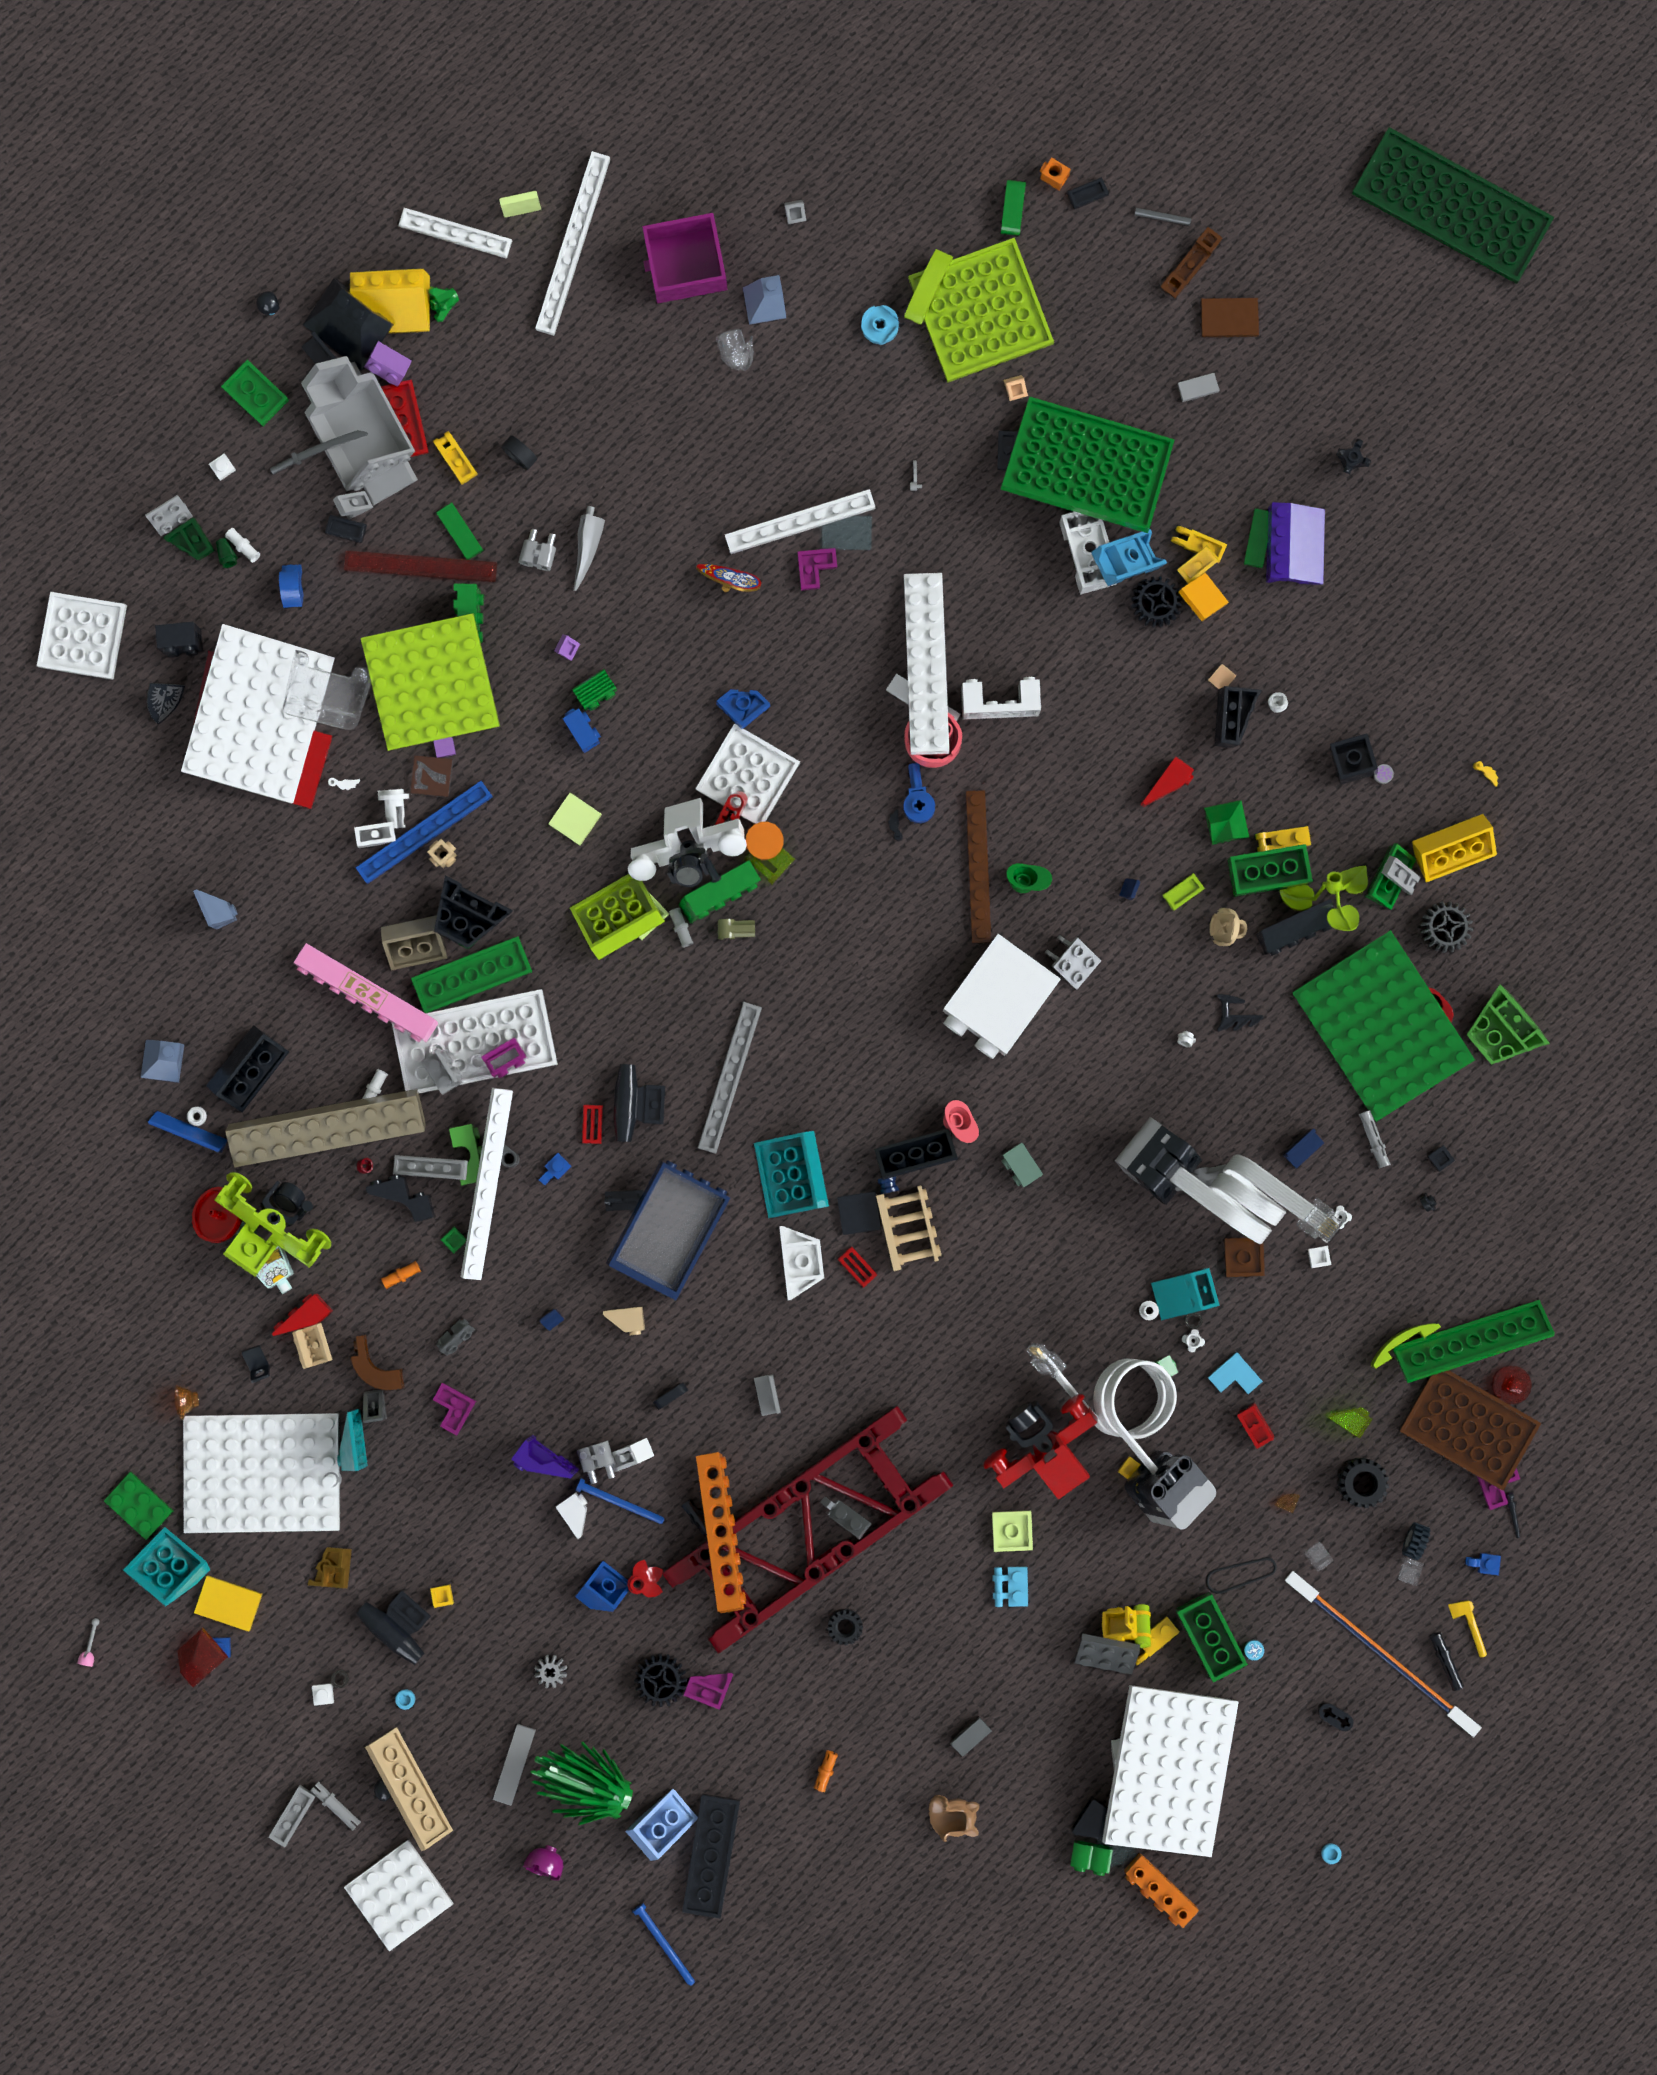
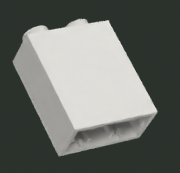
(999, 997)

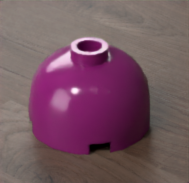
(545, 1862)

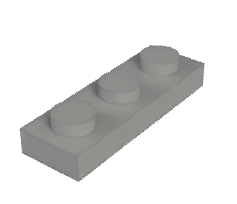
(292, 1816)

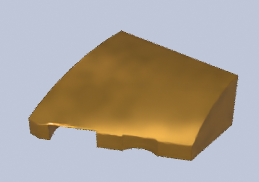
(334, 1561)

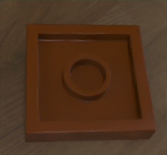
(1243, 1257)

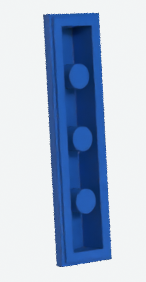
(188, 1131)

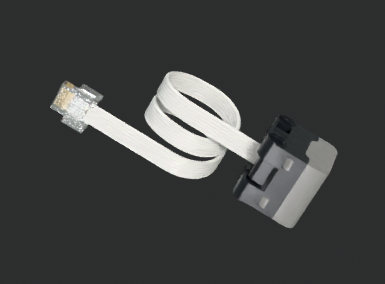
(1163, 1161)
(1167, 1489)

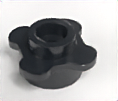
(1428, 1202)

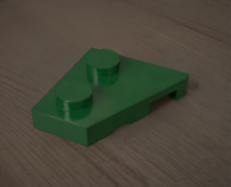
(191, 539)

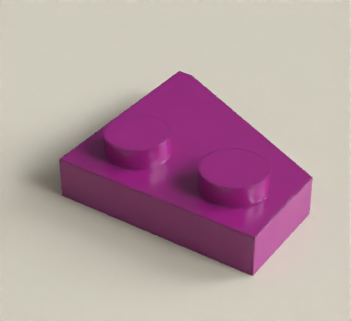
(709, 1689)

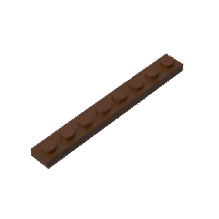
(978, 867)

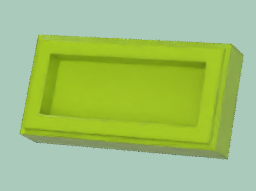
(1183, 892)

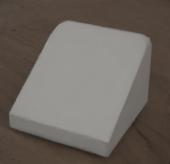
(795, 211)

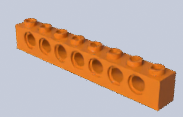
(705, 1465)

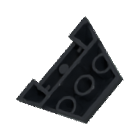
(466, 916)

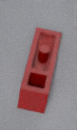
(1173, 778)

